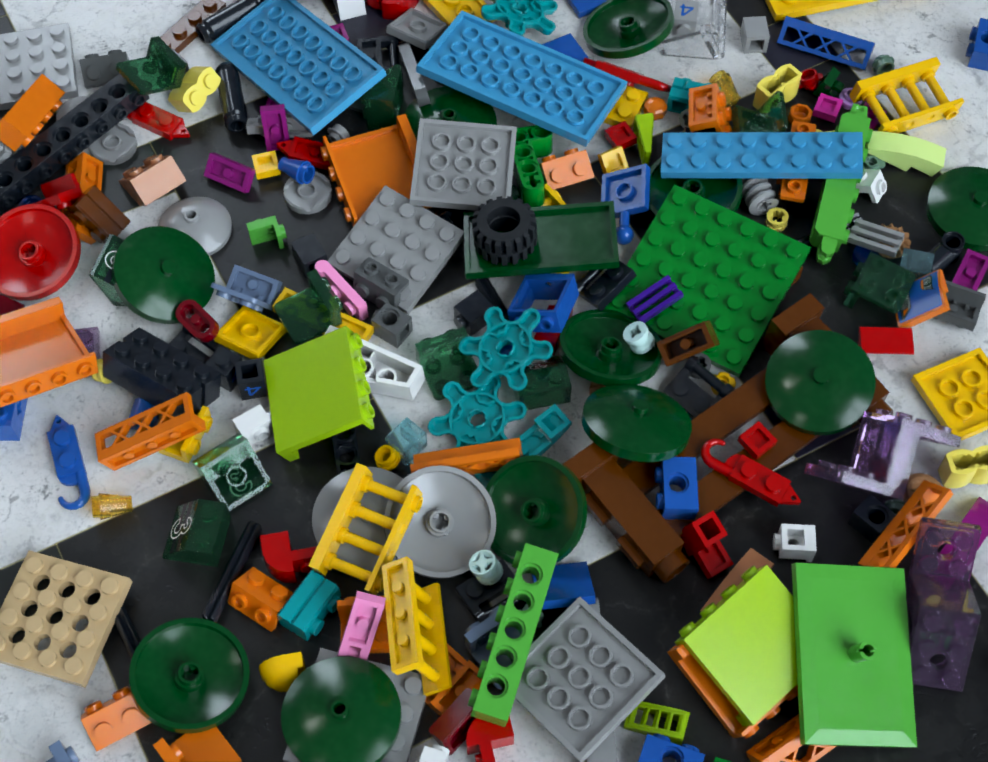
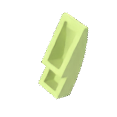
(907, 152)

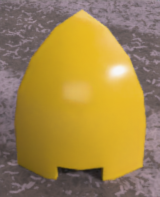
(282, 670)

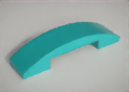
(540, 437)

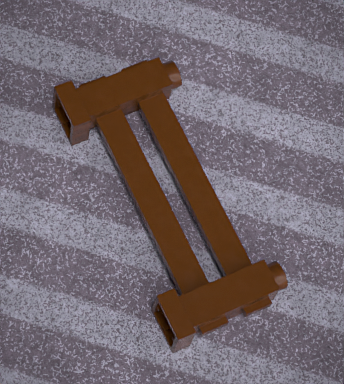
(618, 494)

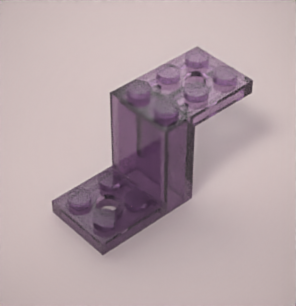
(884, 453)
(942, 603)

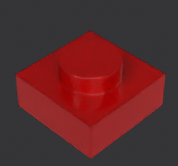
(620, 135)
(757, 440)

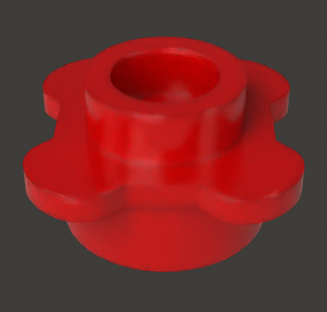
(810, 79)

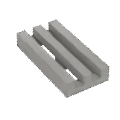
(876, 234)

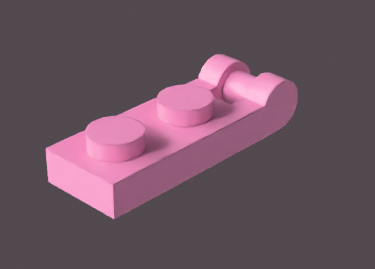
(339, 286)
(361, 625)

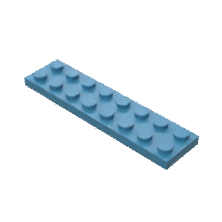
(763, 155)

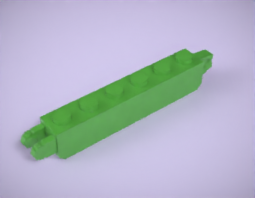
(837, 195)

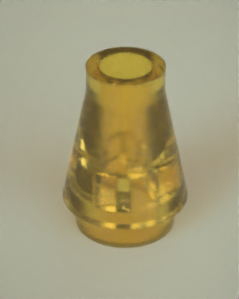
(726, 84)
(110, 505)

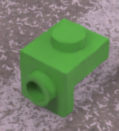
(266, 230)

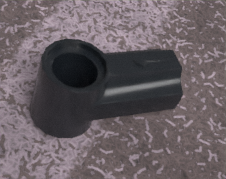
(944, 254)

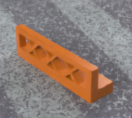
(88, 173)
(147, 439)
(472, 458)
(903, 529)
(784, 745)

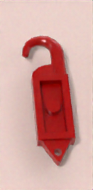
(628, 75)
(159, 121)
(304, 150)
(751, 476)

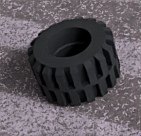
(504, 214)

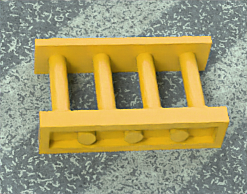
(906, 78)
(349, 508)
(415, 627)

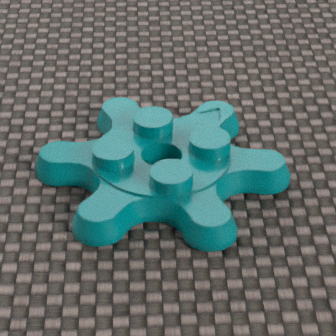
(522, 14)
(501, 333)
(468, 404)

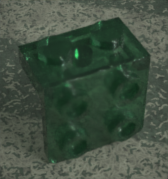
(156, 72)
(768, 118)
(879, 283)
(310, 310)
(444, 361)

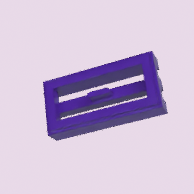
(672, 287)

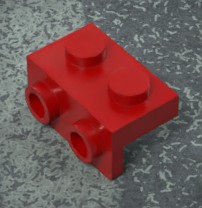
(61, 191)

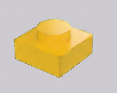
(613, 160)
(266, 165)

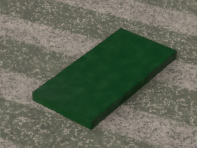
(567, 241)

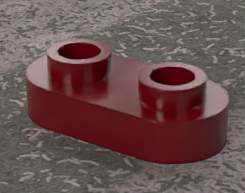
(198, 322)

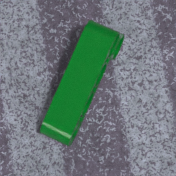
(531, 144)

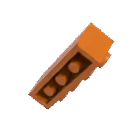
(29, 111)

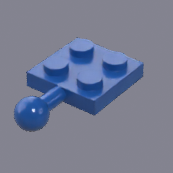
(631, 195)

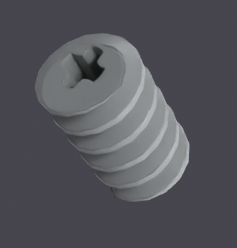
(758, 196)

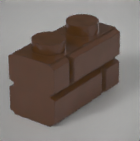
(98, 214)
(688, 343)

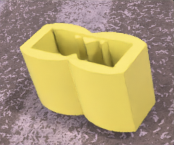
(785, 79)
(195, 88)
(964, 467)

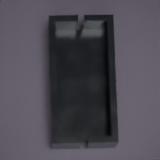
(160, 371)

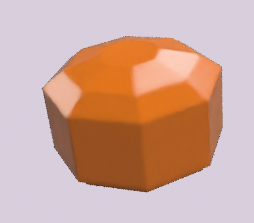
(656, 106)
(800, 113)

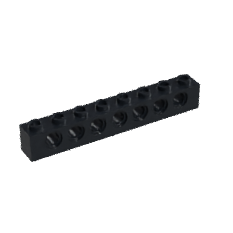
(66, 139)

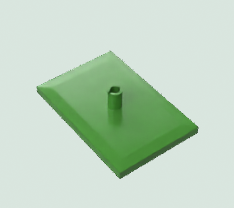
(853, 656)

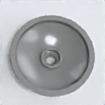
(210, 224)

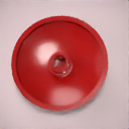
(36, 251)

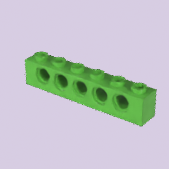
(498, 708)

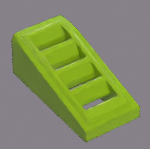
(644, 131)
(659, 711)

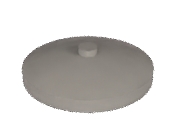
(327, 502)
(450, 525)

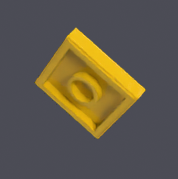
(250, 333)

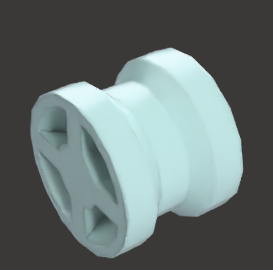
(638, 337)
(479, 564)

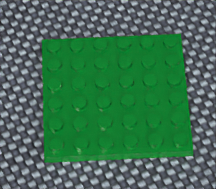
(724, 267)

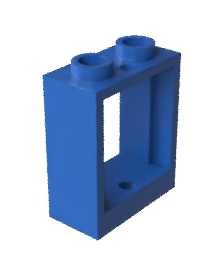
(535, 287)

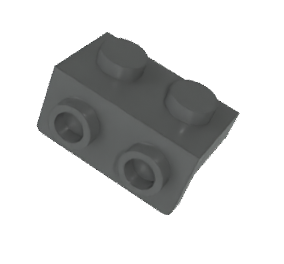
(101, 69)
(378, 283)
(964, 306)

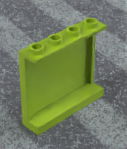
(317, 391)
(748, 643)

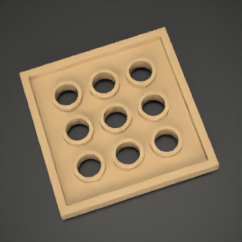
(63, 634)

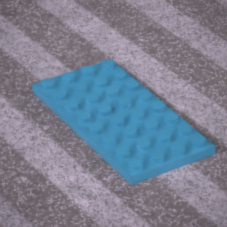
(298, 62)
(522, 77)

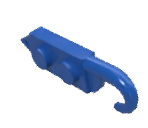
(69, 461)

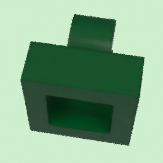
(829, 84)

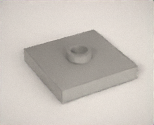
(417, 28)

